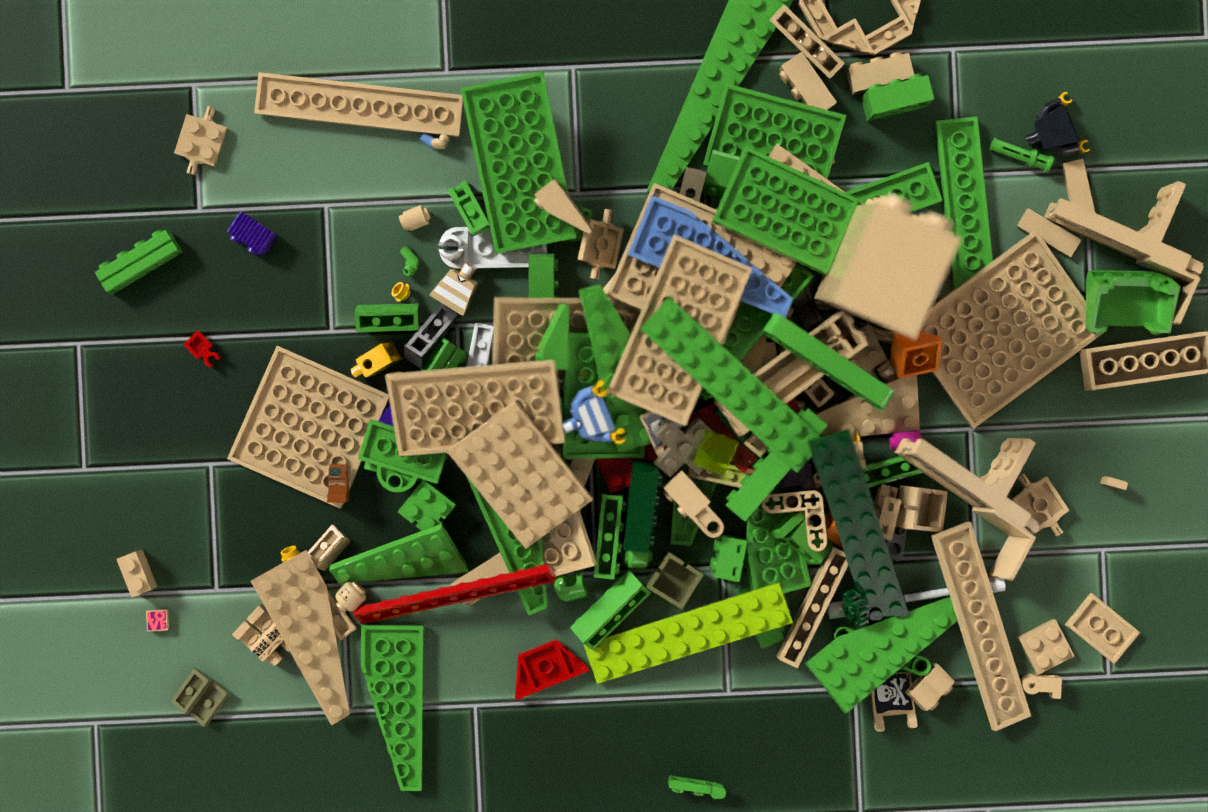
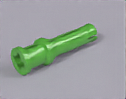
(1033, 155)

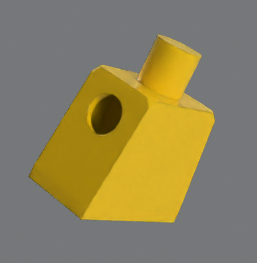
(376, 360)

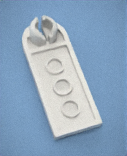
(480, 251)

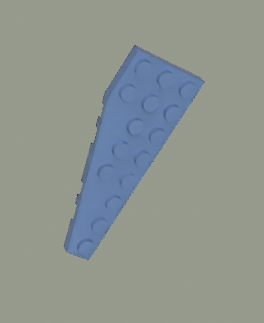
(667, 219)

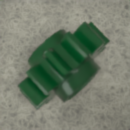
(855, 607)

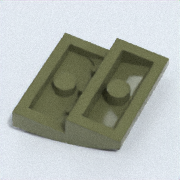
(200, 697)

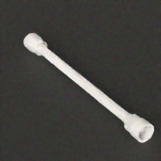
(835, 608)

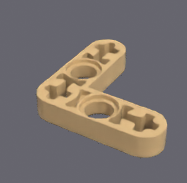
(810, 510)

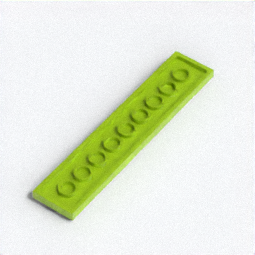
(689, 632)

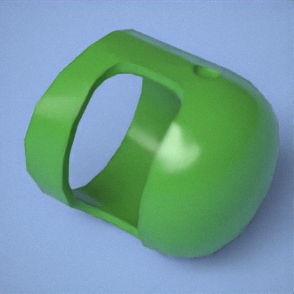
(575, 591)

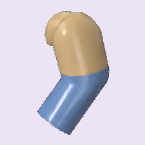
(435, 143)

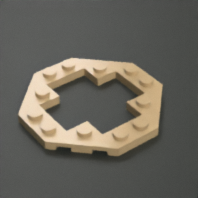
(851, 35)

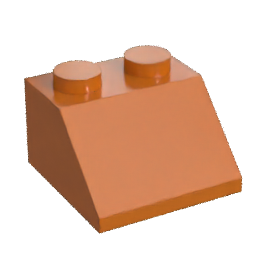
(915, 356)

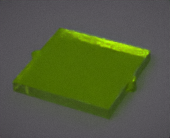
(715, 452)

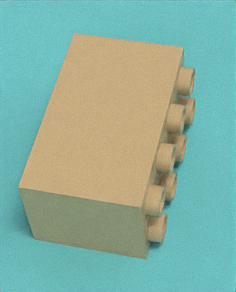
(889, 265)

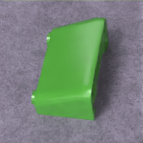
(1130, 300)

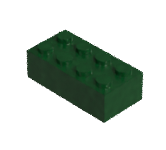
(641, 506)

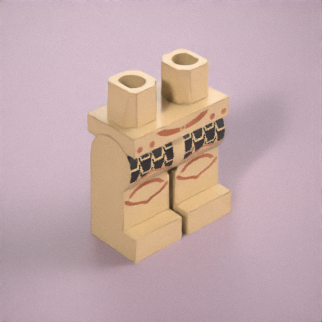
(261, 636)

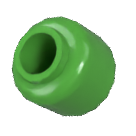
(636, 560)

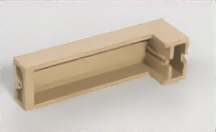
(790, 375)

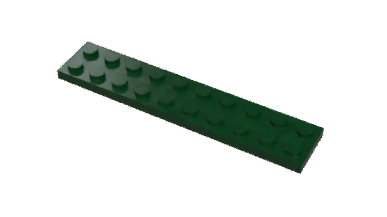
(858, 525)

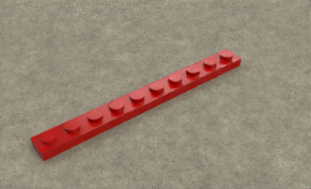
(455, 594)

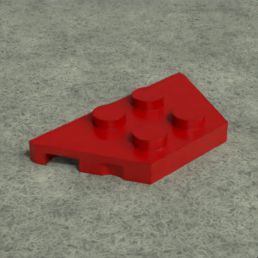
(545, 667)

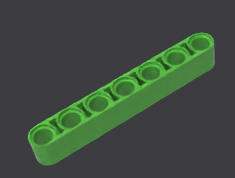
(828, 362)

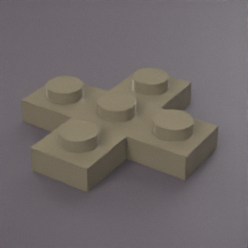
(681, 445)

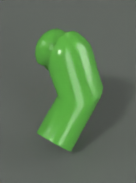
(411, 261)

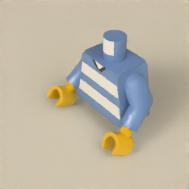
(591, 416)

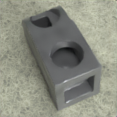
(897, 545)

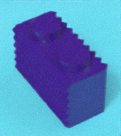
(251, 233)

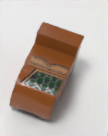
(338, 484)

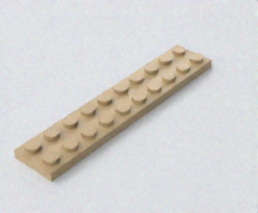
(358, 104)
(981, 626)

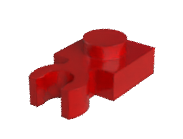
(201, 346)

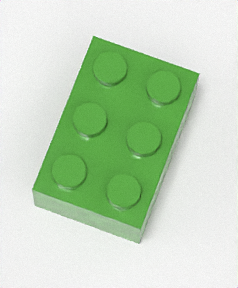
(897, 97)

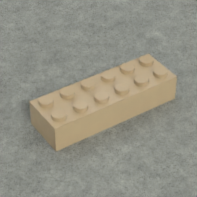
(1144, 361)

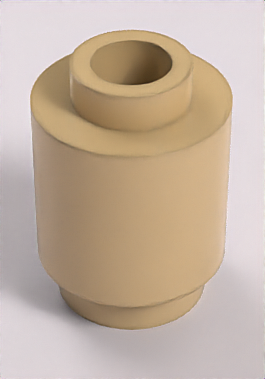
(415, 218)

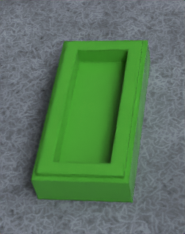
(788, 524)

